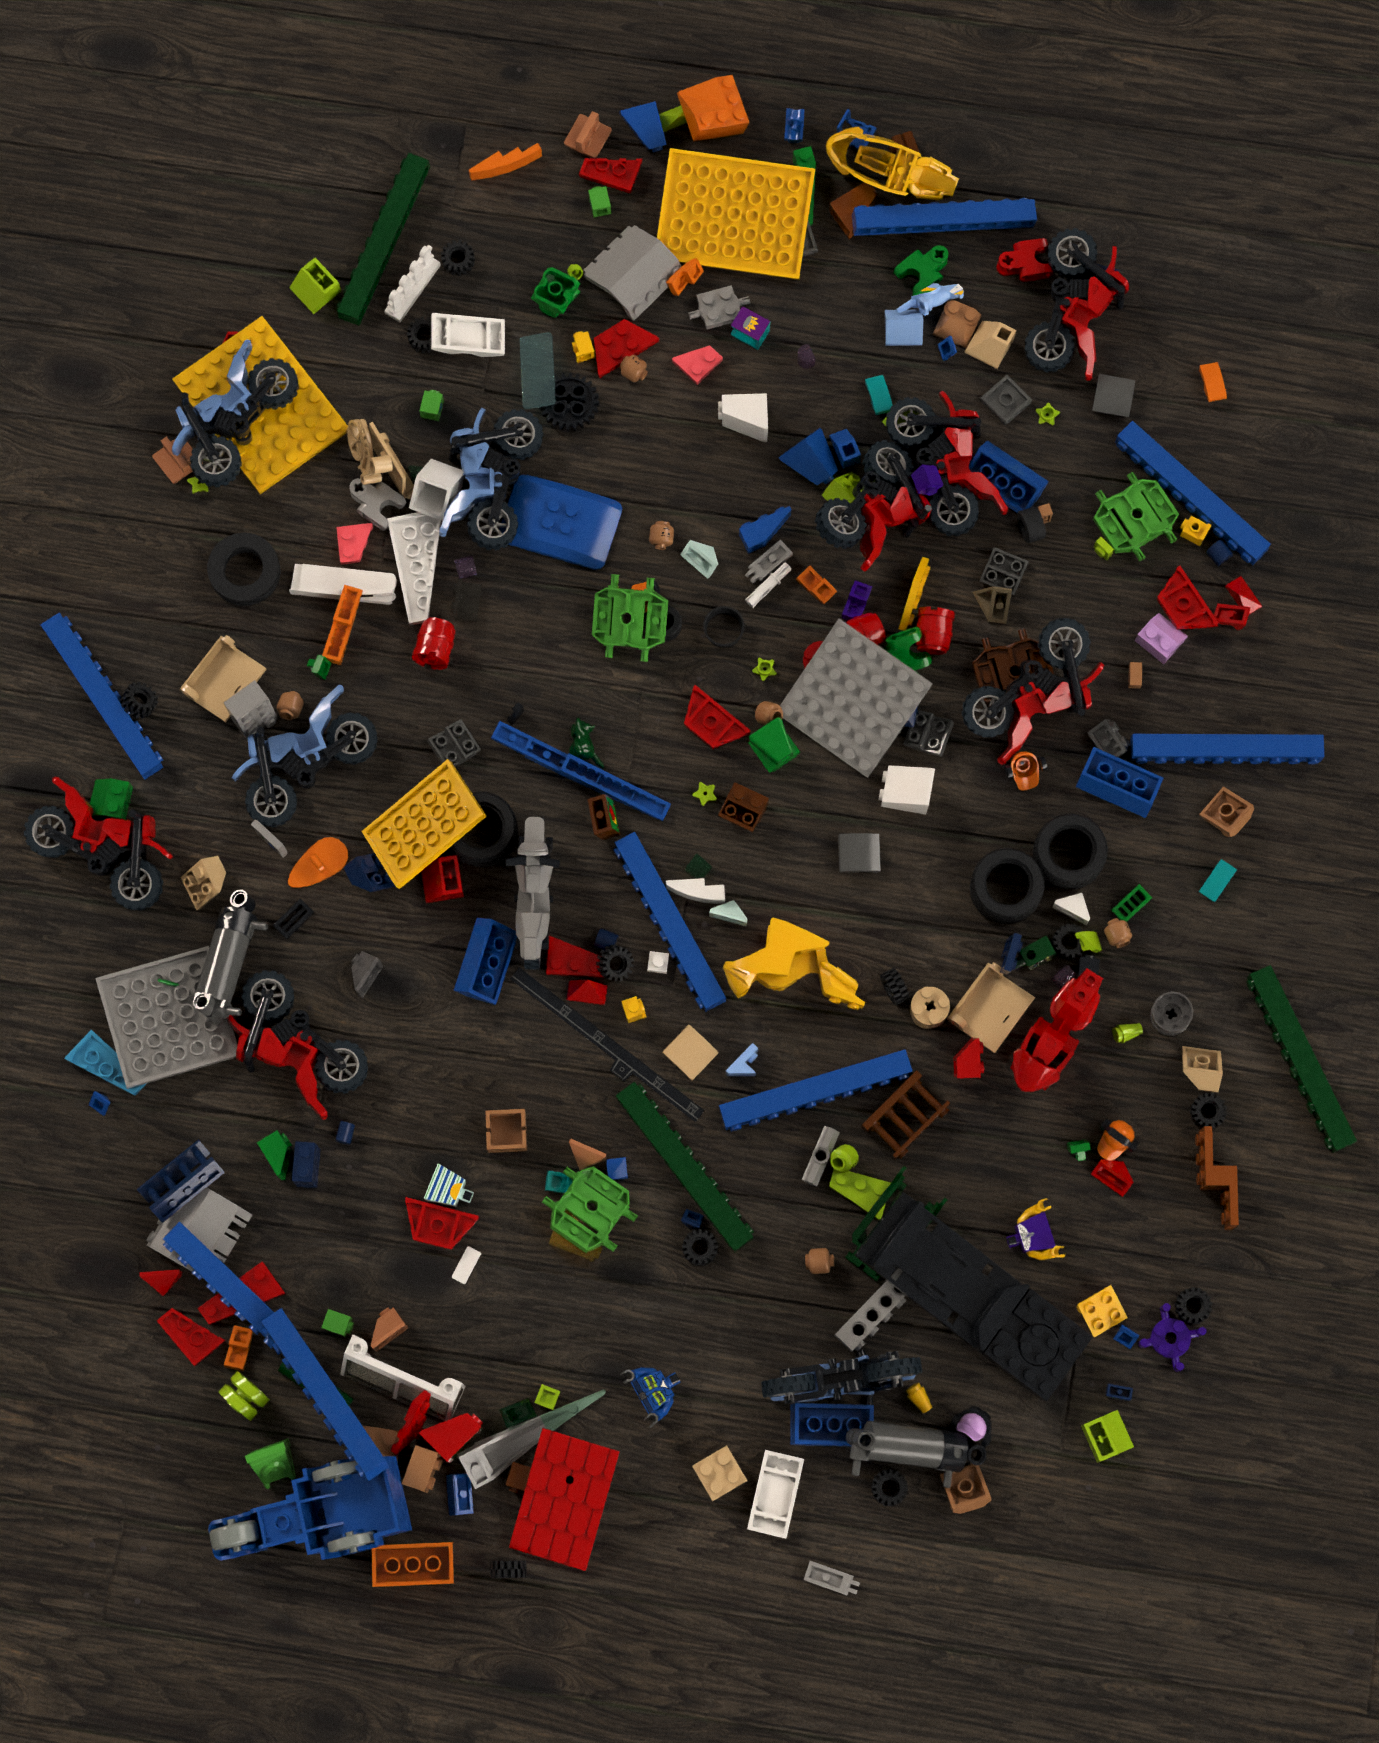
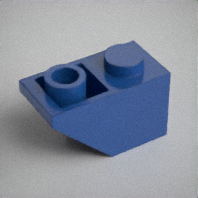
(845, 448)

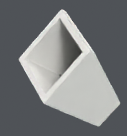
(745, 414)
(436, 488)
(907, 788)

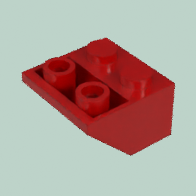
(442, 879)
(967, 1060)

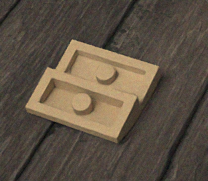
(690, 1052)

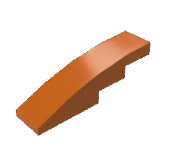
(499, 164)

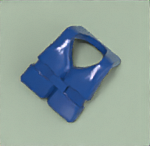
(867, 129)

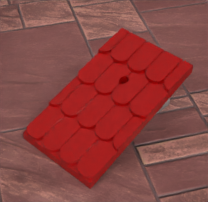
(559, 1517)

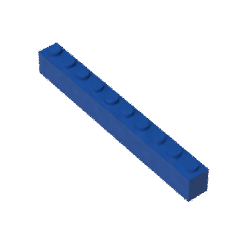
(944, 217)
(1192, 493)
(102, 696)
(1227, 747)
(669, 921)
(815, 1089)
(324, 1394)

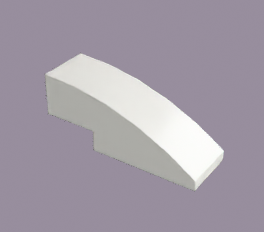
(696, 890)

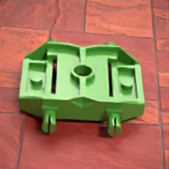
(1156, 518)
(608, 615)
(589, 1187)

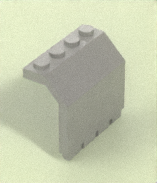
(633, 270)

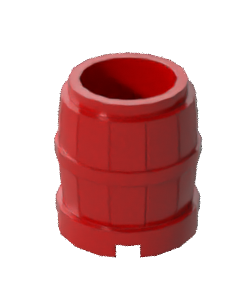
(869, 626)
(935, 629)
(434, 643)

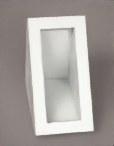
(1074, 907)

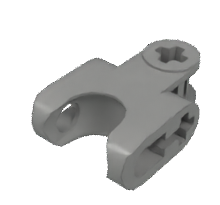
(373, 500)

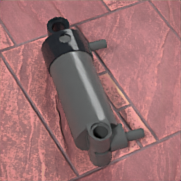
(226, 957)
(912, 1446)

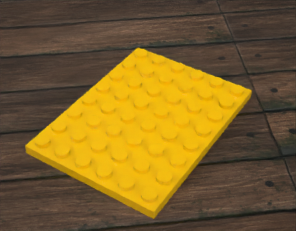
(736, 213)
(282, 436)

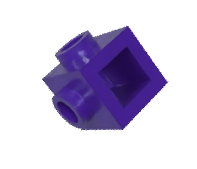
(927, 479)

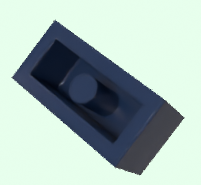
(1119, 1392)

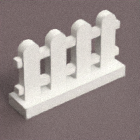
(412, 285)

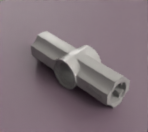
(825, 1144)

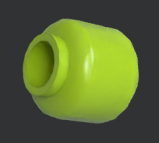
(844, 1158)

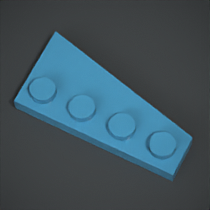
(101, 1060)

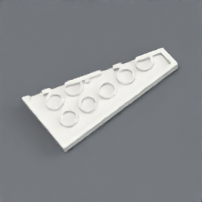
(415, 551)

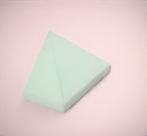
(701, 557)
(729, 912)

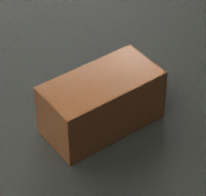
(1046, 512)
(1135, 675)

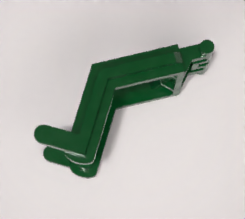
(860, 1234)

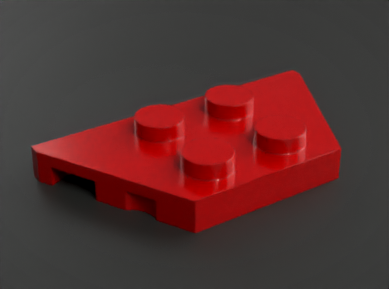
(618, 342)
(1185, 604)
(711, 721)
(438, 1224)

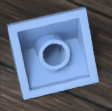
(903, 328)

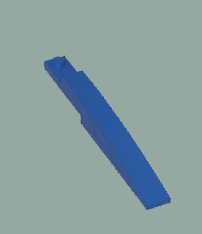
(580, 771)

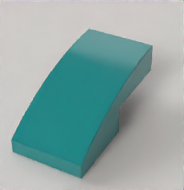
(879, 394)
(1218, 880)
(557, 1182)

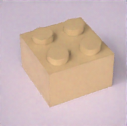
(719, 1473)

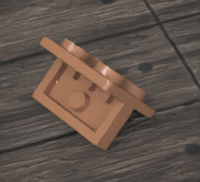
(588, 135)
(174, 466)

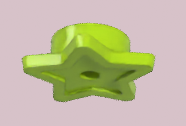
(1052, 414)
(197, 487)
(764, 673)
(705, 798)

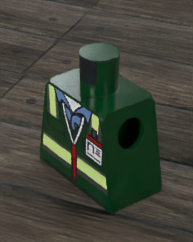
(1041, 948)

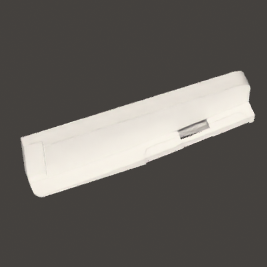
(330, 581)

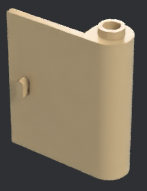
(398, 474)
(220, 676)
(987, 1006)

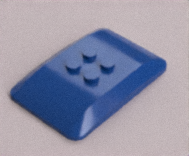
(563, 521)

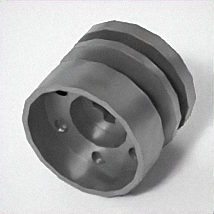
(1181, 1008)

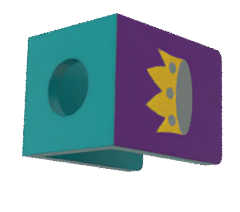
(750, 328)

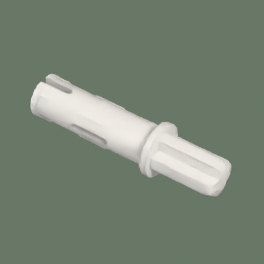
(764, 588)

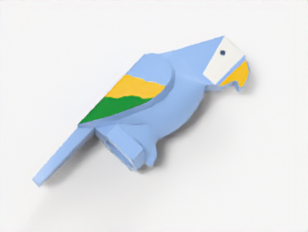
(932, 297)

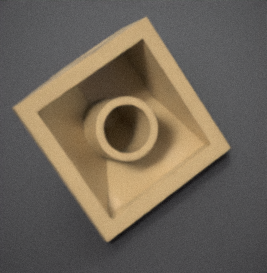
(1203, 1067)

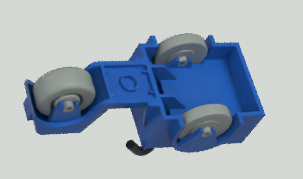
(329, 1512)

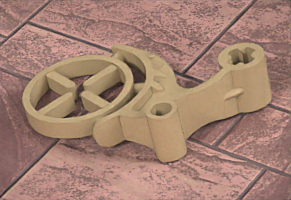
(363, 451)

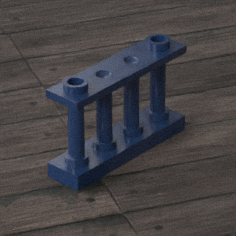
(186, 1189)

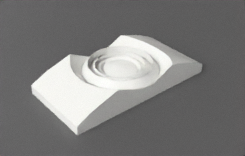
(467, 335)
(775, 1494)

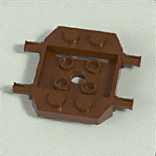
(1005, 659)

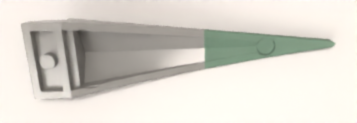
(496, 1453)

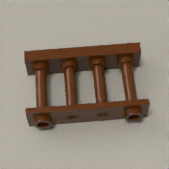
(900, 1096)

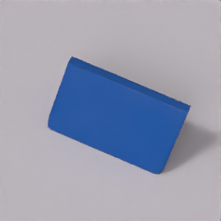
(459, 1494)

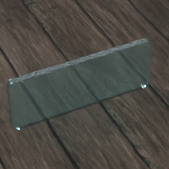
(537, 370)

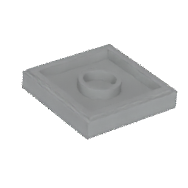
(269, 838)

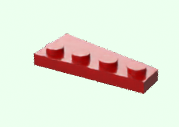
(257, 1279)

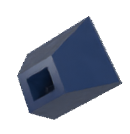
(368, 873)

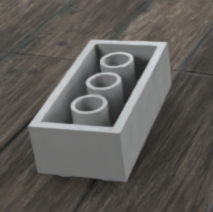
(251, 709)

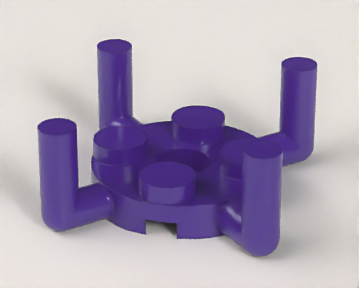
(1181, 1332)

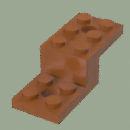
(1217, 1178)

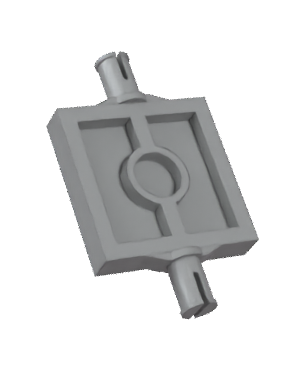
(718, 307)

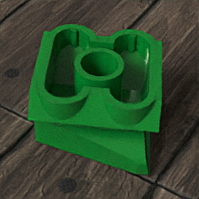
(555, 292)
(773, 745)

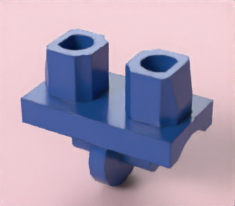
(794, 125)

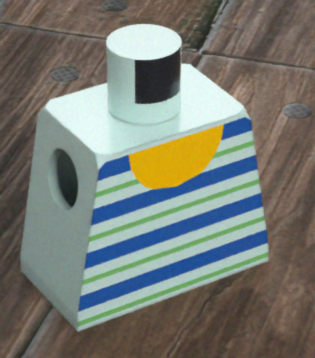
(447, 1188)

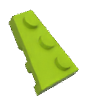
(859, 1189)

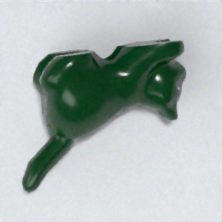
(582, 745)

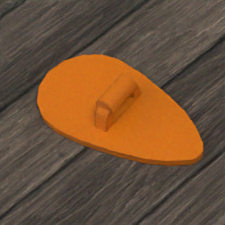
(319, 863)

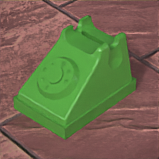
(272, 1462)

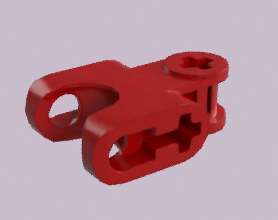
(1023, 261)

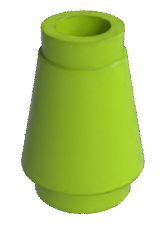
(1126, 1032)

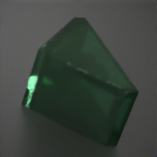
(517, 1413)

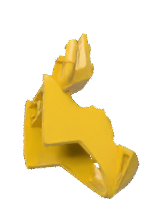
(923, 176)
(788, 957)

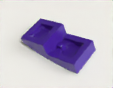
(857, 600)

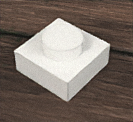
(658, 962)

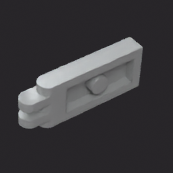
(769, 561)
(830, 1578)

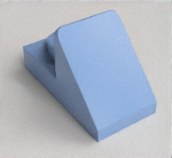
(739, 1067)

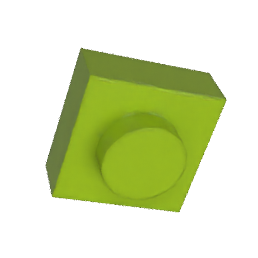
(1103, 549)
(547, 1397)

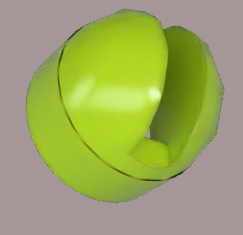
(578, 272)

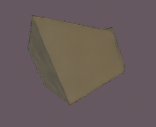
(994, 603)

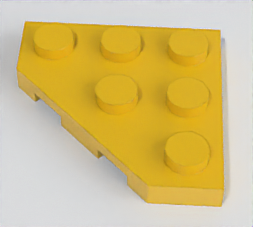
(915, 593)

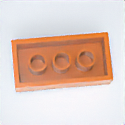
(412, 1564)

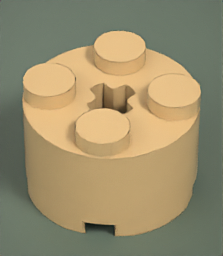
(924, 998)

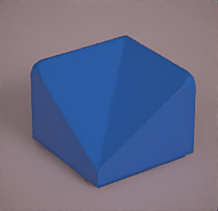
(617, 1168)

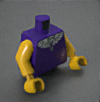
(1035, 1234)

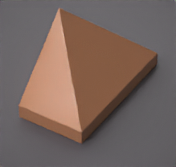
(585, 1155)

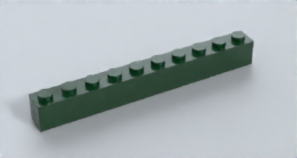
(383, 239)
(1301, 1059)
(684, 1167)

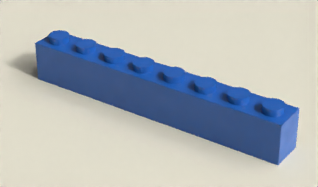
(219, 1278)

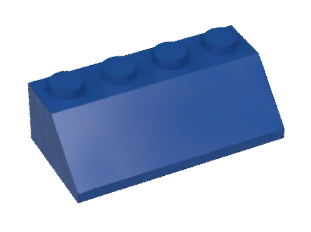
(1016, 482)
(1119, 782)
(486, 961)

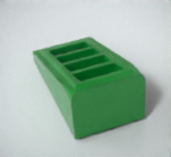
(1143, 892)

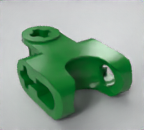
(924, 267)
(899, 647)

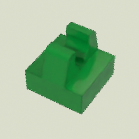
(320, 666)
(1079, 1148)

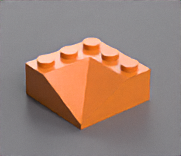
(714, 109)

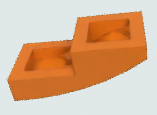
(686, 274)
(1213, 382)
(816, 585)
(238, 1348)

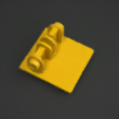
(1102, 1311)

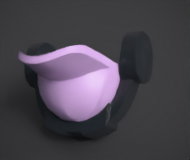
(974, 1423)

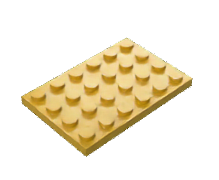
(423, 824)

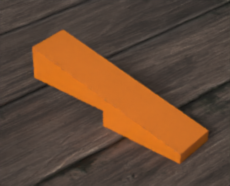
(342, 624)

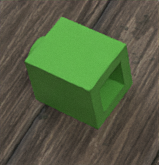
(599, 201)
(431, 405)
(337, 1323)

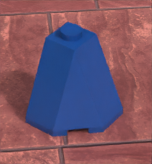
(646, 125)
(812, 458)

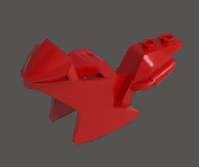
(1071, 1010)

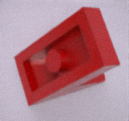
(1232, 615)

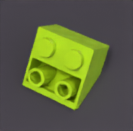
(315, 286)
(842, 487)
(1107, 1436)

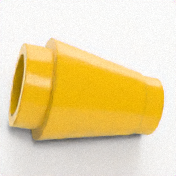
(919, 1397)

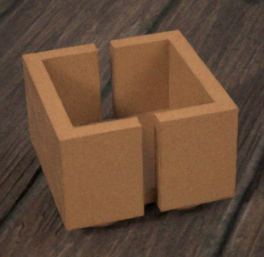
(507, 1130)
(422, 1469)

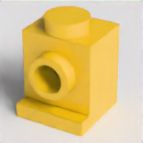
(582, 346)
(1192, 535)
(633, 1009)

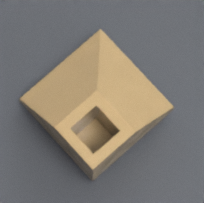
(991, 342)
(204, 880)

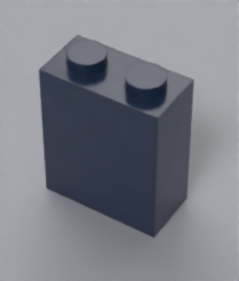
(306, 1164)

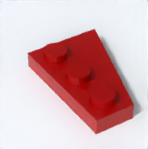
(612, 173)
(571, 960)
(188, 1336)
(414, 1421)

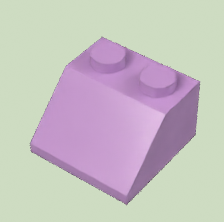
(1160, 638)

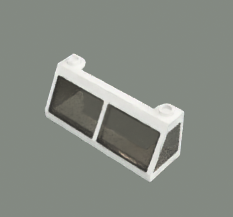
(398, 1384)

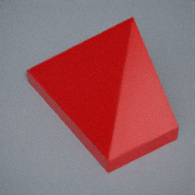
(1243, 595)
(587, 992)
(1114, 1175)
(161, 1280)

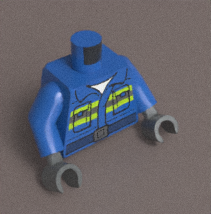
(653, 1391)

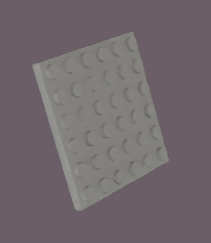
(854, 697)
(157, 1025)

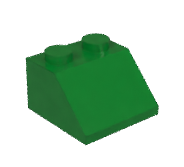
(111, 798)
(277, 1152)

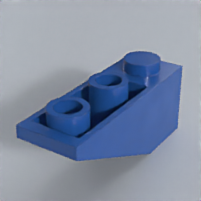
(759, 533)

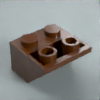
(744, 807)

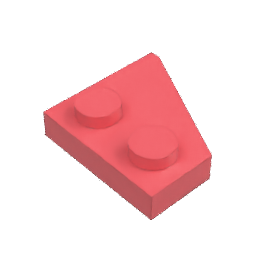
(698, 363)
(352, 542)

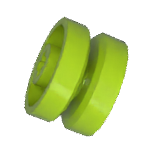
(241, 1398)

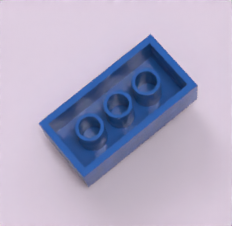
(826, 1423)

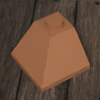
(387, 1328)

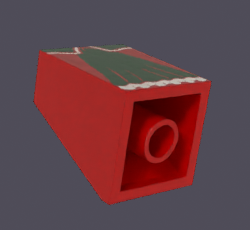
(453, 1435)

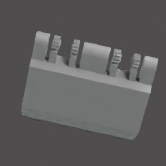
(207, 1219)

